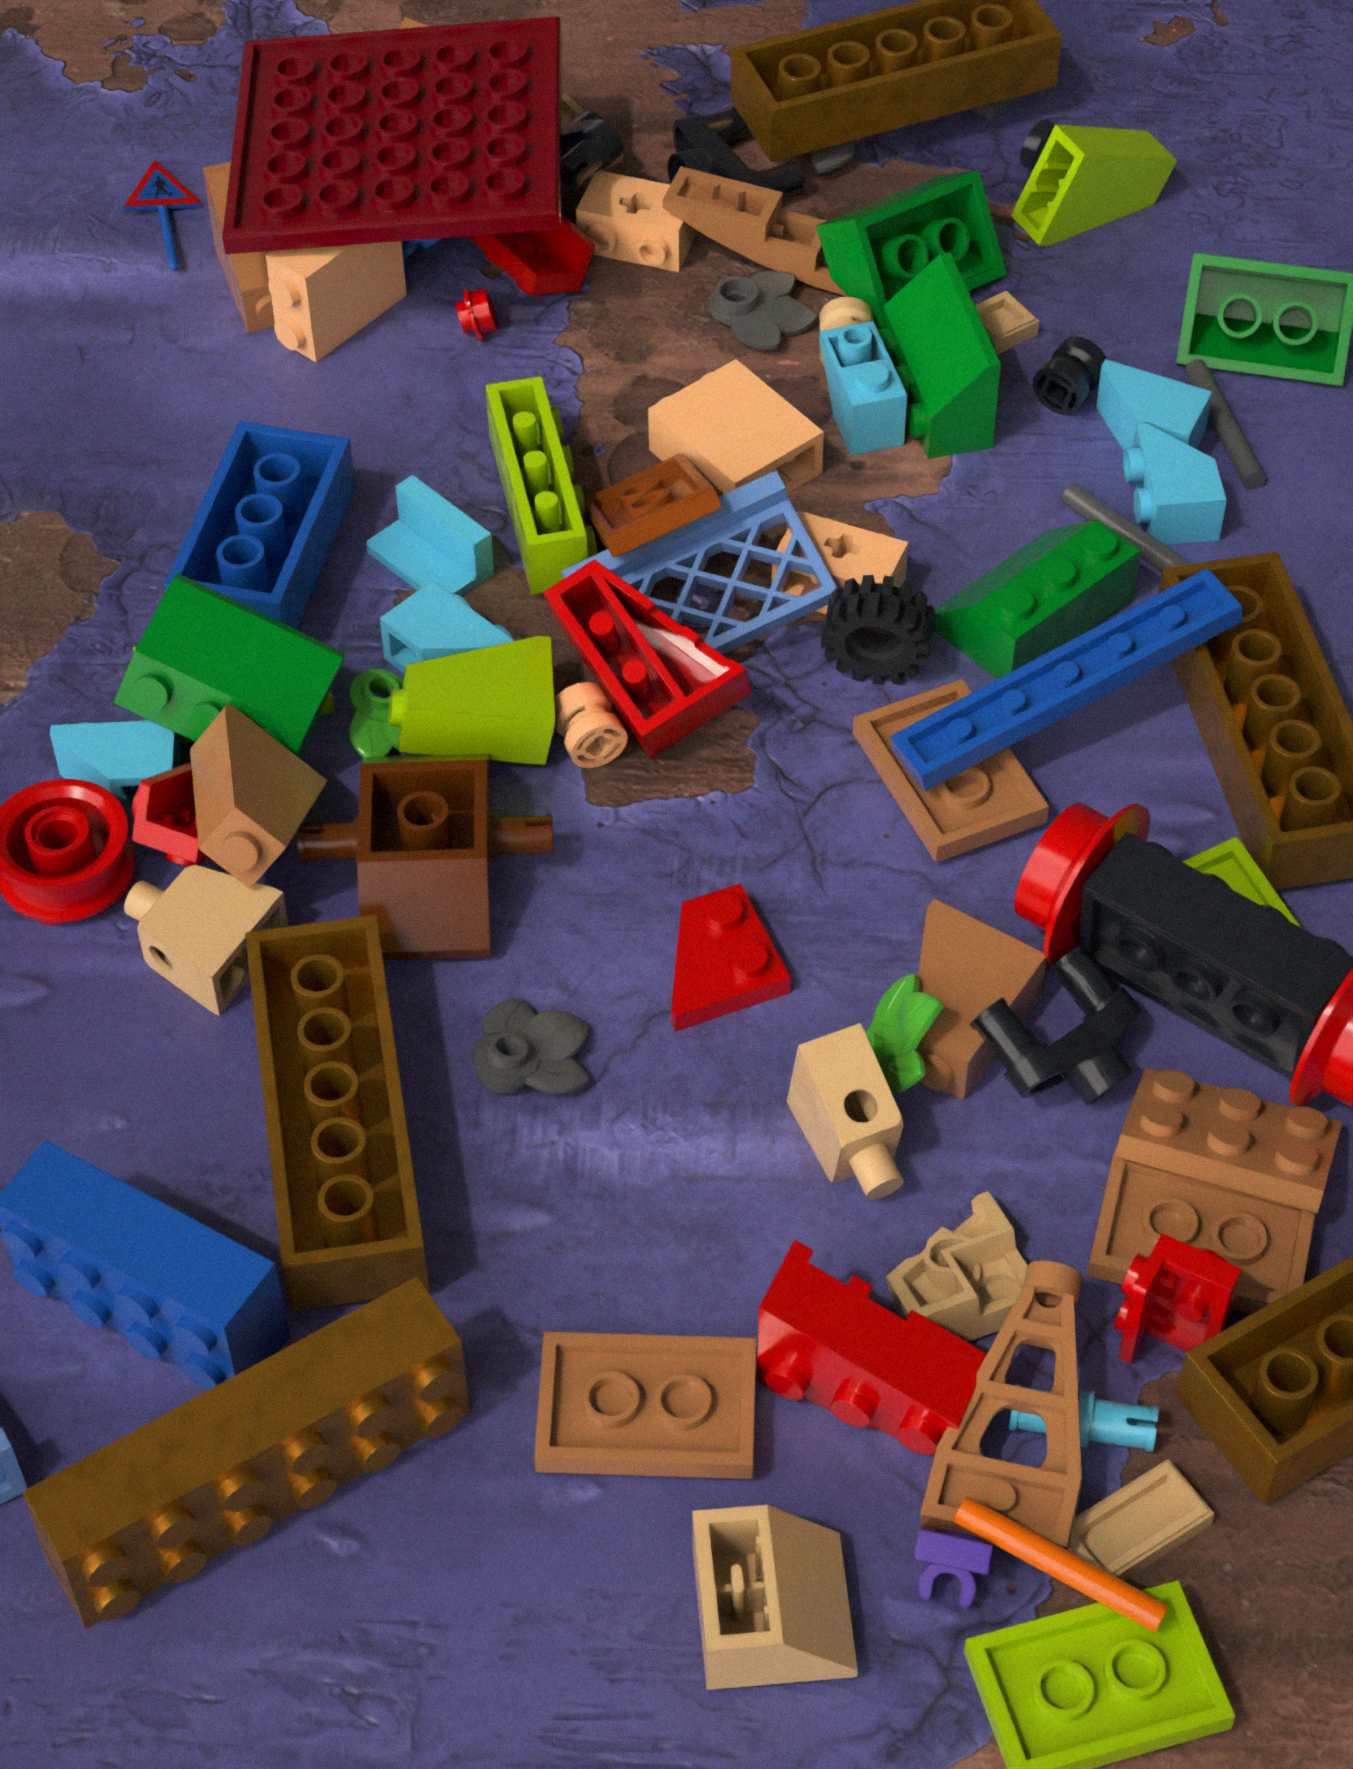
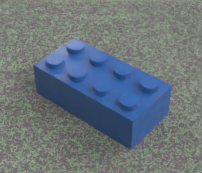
(269, 518)
(141, 1268)

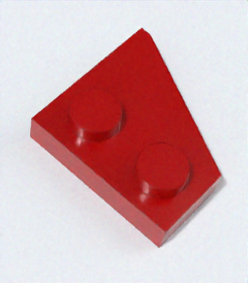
(723, 959)

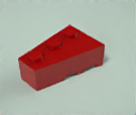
(645, 661)
(861, 1359)

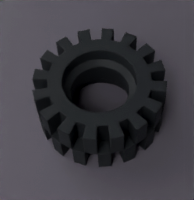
(880, 607)

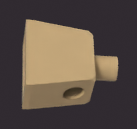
(199, 929)
(847, 1110)

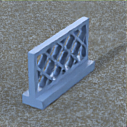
(743, 517)

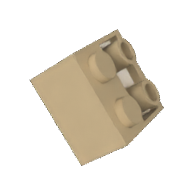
(770, 1598)

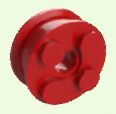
(64, 851)

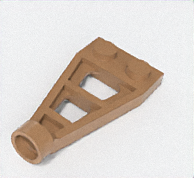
(1038, 1497)

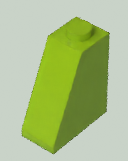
(1090, 180)
(479, 703)

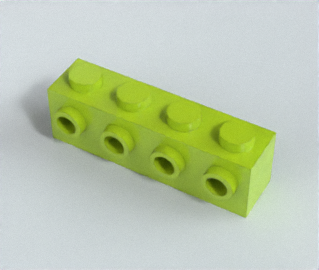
(538, 481)

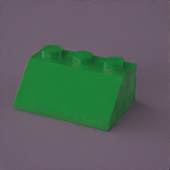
(895, 238)
(1267, 319)
(943, 361)
(1041, 597)
(218, 652)

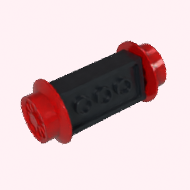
(1194, 946)

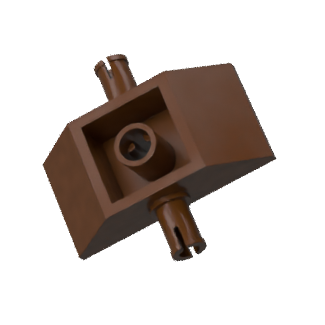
(426, 852)

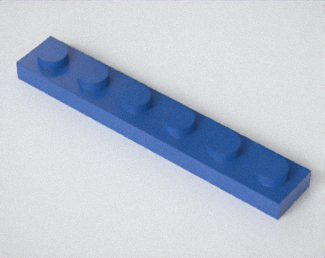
(1066, 679)

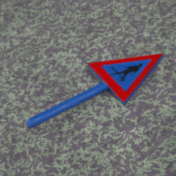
(162, 192)

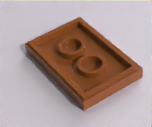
(650, 504)

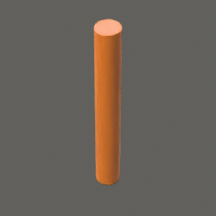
(1061, 1564)

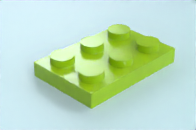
(1097, 1685)

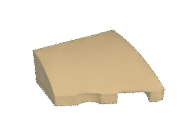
(964, 1276)

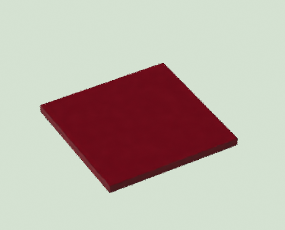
(397, 136)

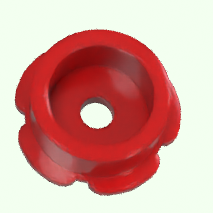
(477, 313)

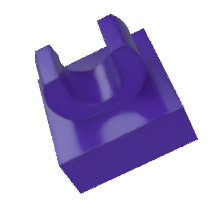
(952, 1554)

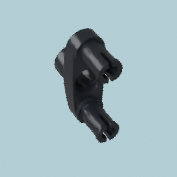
(587, 147)
(703, 147)
(1083, 1055)

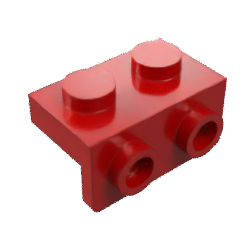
(541, 259)
(167, 816)
(1176, 1297)

